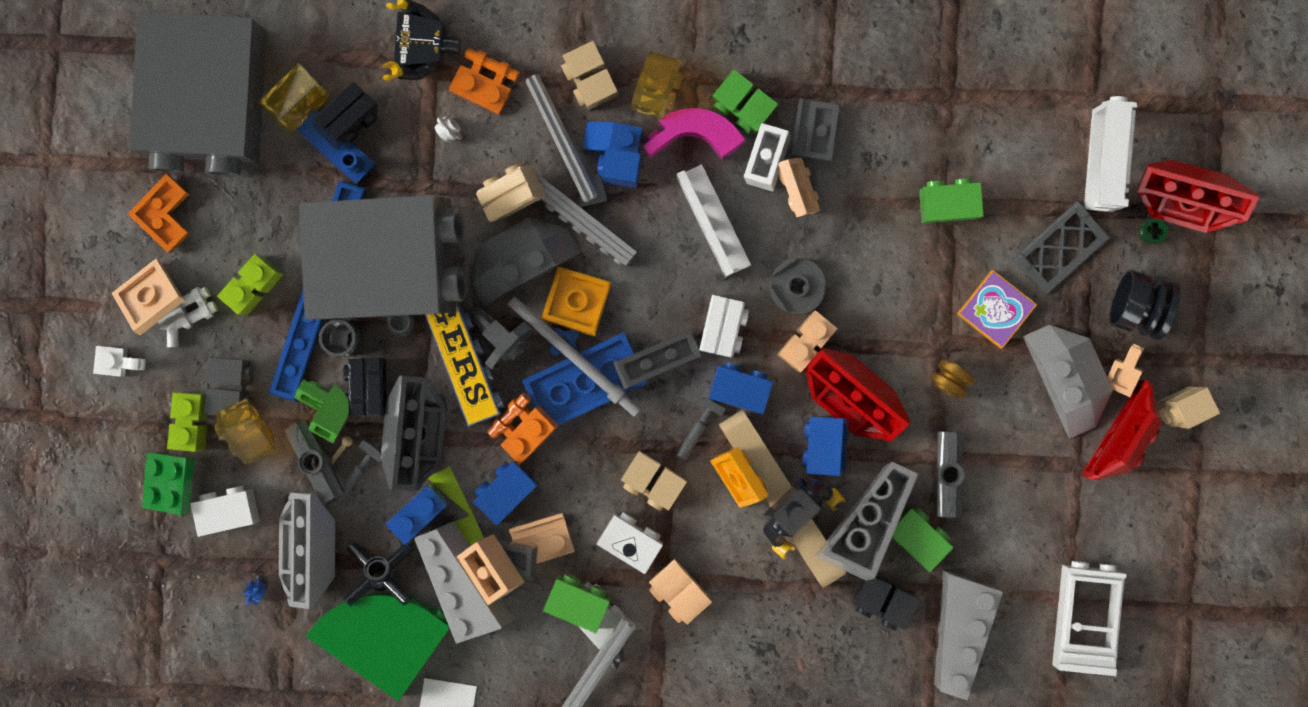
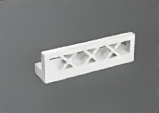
(713, 220)

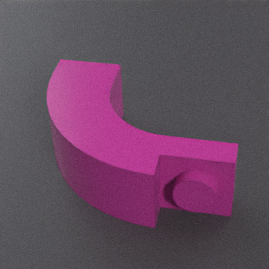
(695, 122)

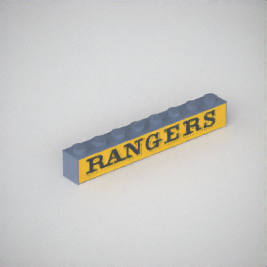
(465, 365)

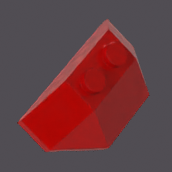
(1195, 196)
(855, 392)
(1128, 435)

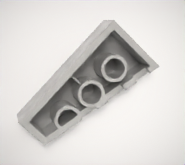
(868, 527)
(458, 596)
(963, 631)

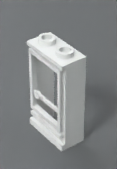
(1110, 155)
(1087, 657)

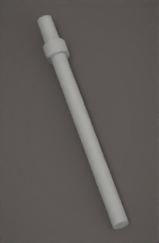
(615, 392)

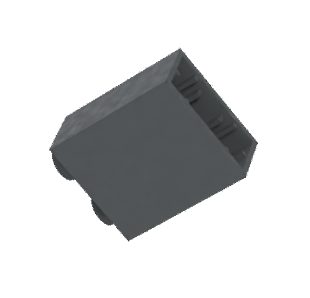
(197, 91)
(381, 257)

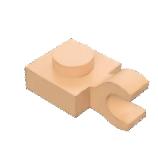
(1125, 374)

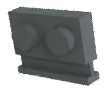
(815, 130)

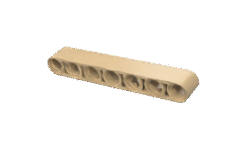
(808, 539)

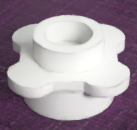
(448, 129)

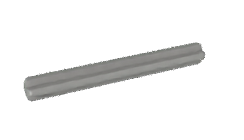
(561, 138)
(600, 663)

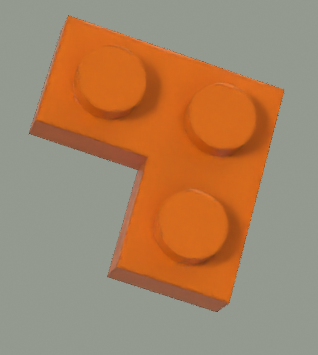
(155, 211)

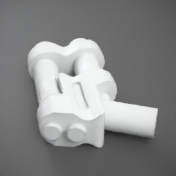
(180, 318)

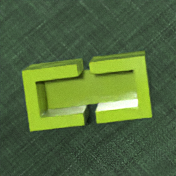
(256, 274)
(183, 433)

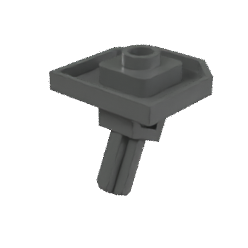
(507, 343)

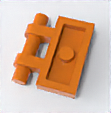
(480, 89)
(531, 432)

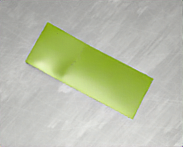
(448, 484)

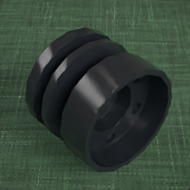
(1145, 305)

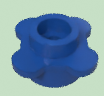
(570, 336)
(254, 591)

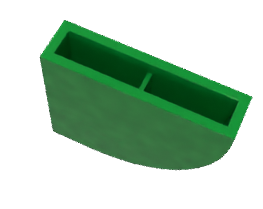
(382, 638)

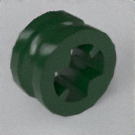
(1159, 225)

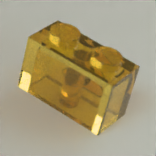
(656, 85)
(294, 98)
(245, 432)

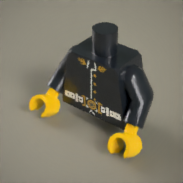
(418, 42)
(796, 510)

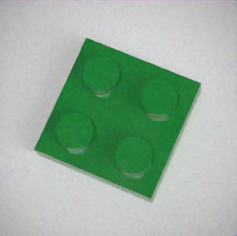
(168, 483)

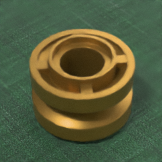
(952, 379)

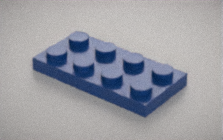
(568, 392)

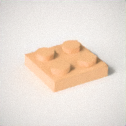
(148, 297)

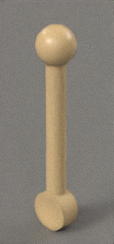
(346, 442)

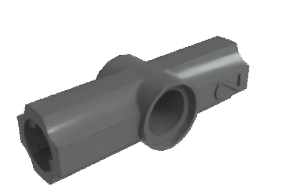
(322, 478)
(949, 493)

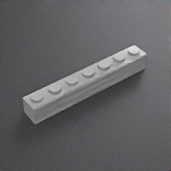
(587, 224)

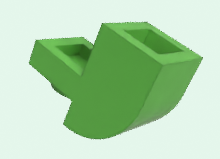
(331, 408)

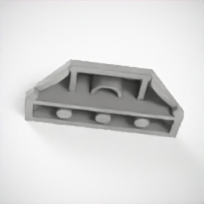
(1070, 376)
(306, 549)

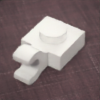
(114, 361)

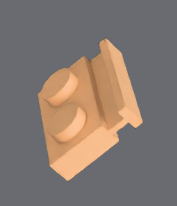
(547, 534)

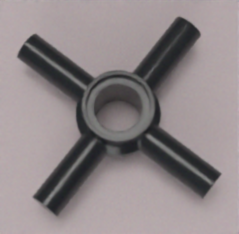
(381, 583)

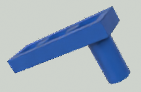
(348, 159)

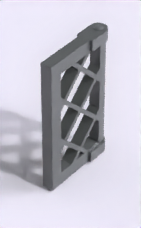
(1083, 253)

